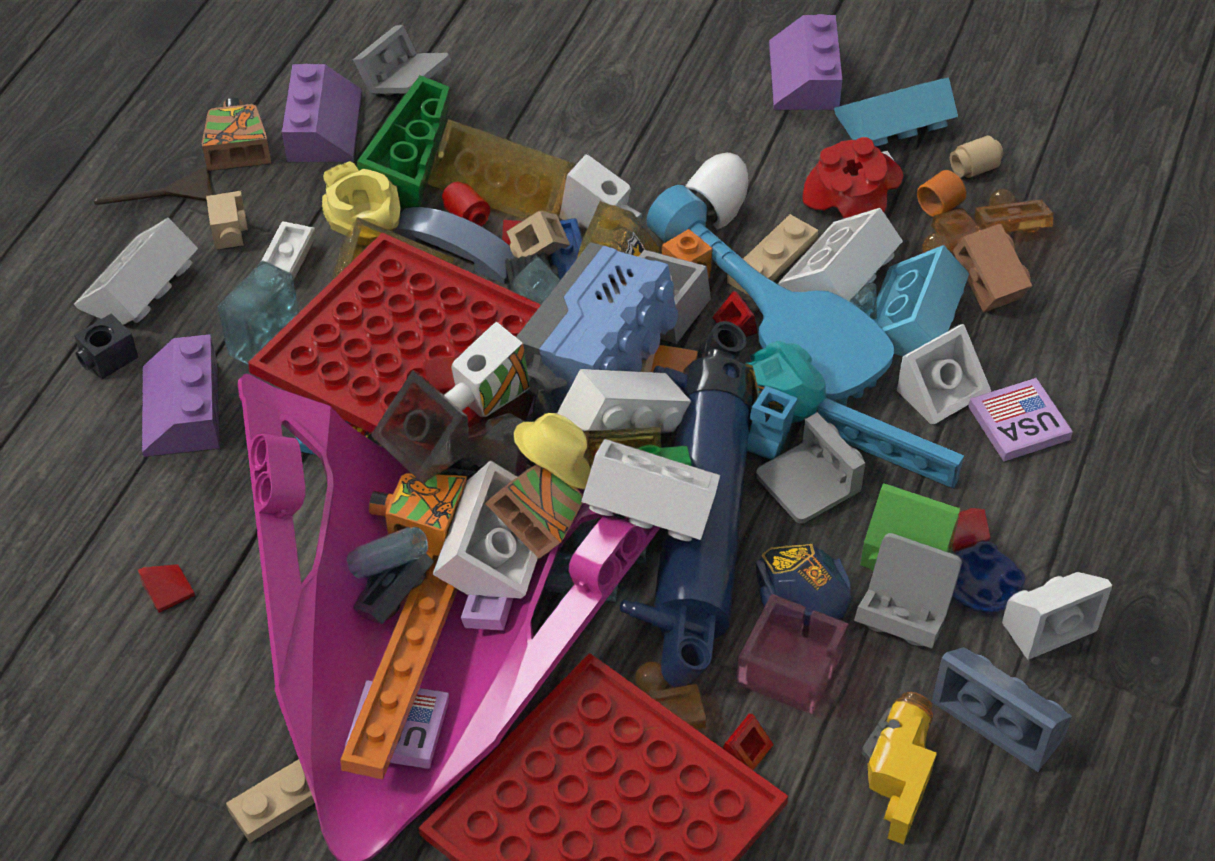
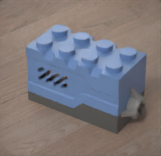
(598, 318)

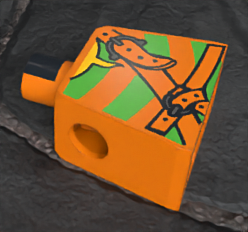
(421, 505)

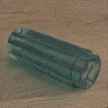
(387, 552)

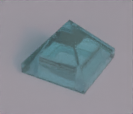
(867, 300)

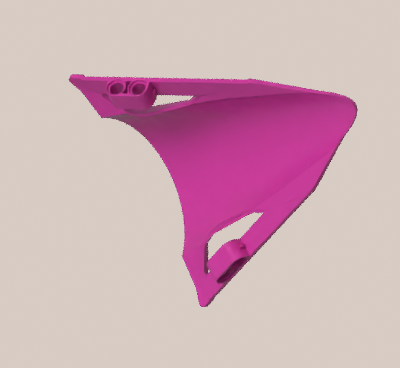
(329, 650)

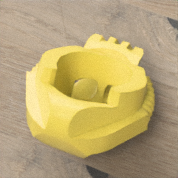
(360, 195)

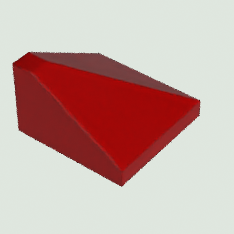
(165, 585)

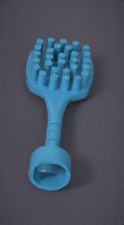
(839, 336)

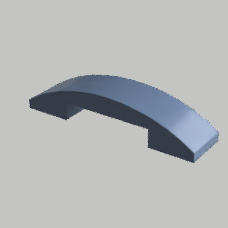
(458, 237)

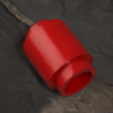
(466, 203)

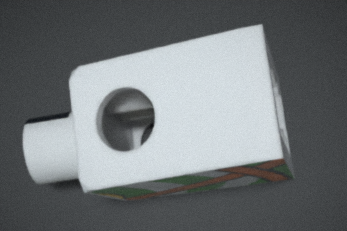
(489, 372)

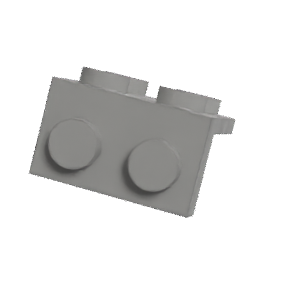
(393, 64)
(814, 473)
(909, 590)

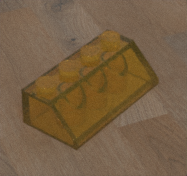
(501, 170)

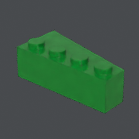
(410, 140)

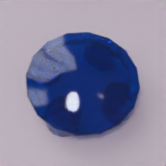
(986, 578)

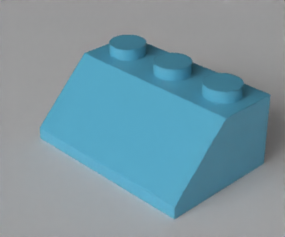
(899, 112)
(920, 298)

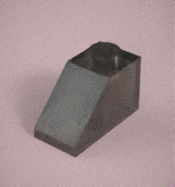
(496, 442)

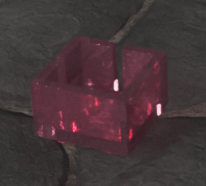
(785, 663)

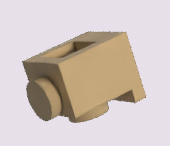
(227, 219)
(541, 227)

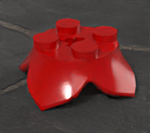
(833, 185)

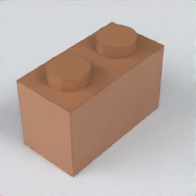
(993, 267)

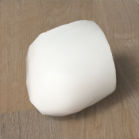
(724, 183)

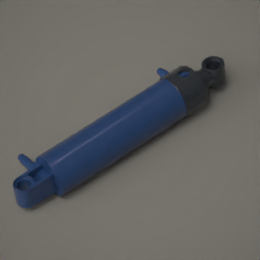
(697, 574)

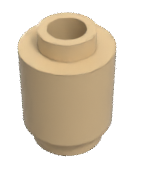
(976, 157)

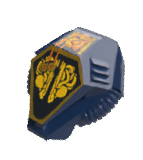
(806, 578)

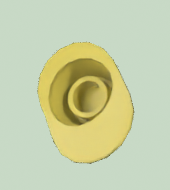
(556, 446)

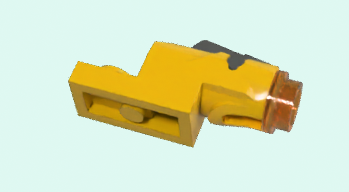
(899, 762)

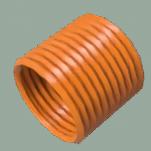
(941, 193)

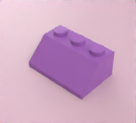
(806, 65)
(320, 115)
(181, 398)

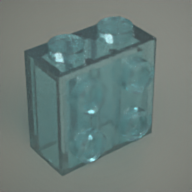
(257, 310)

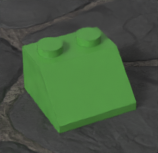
(909, 517)

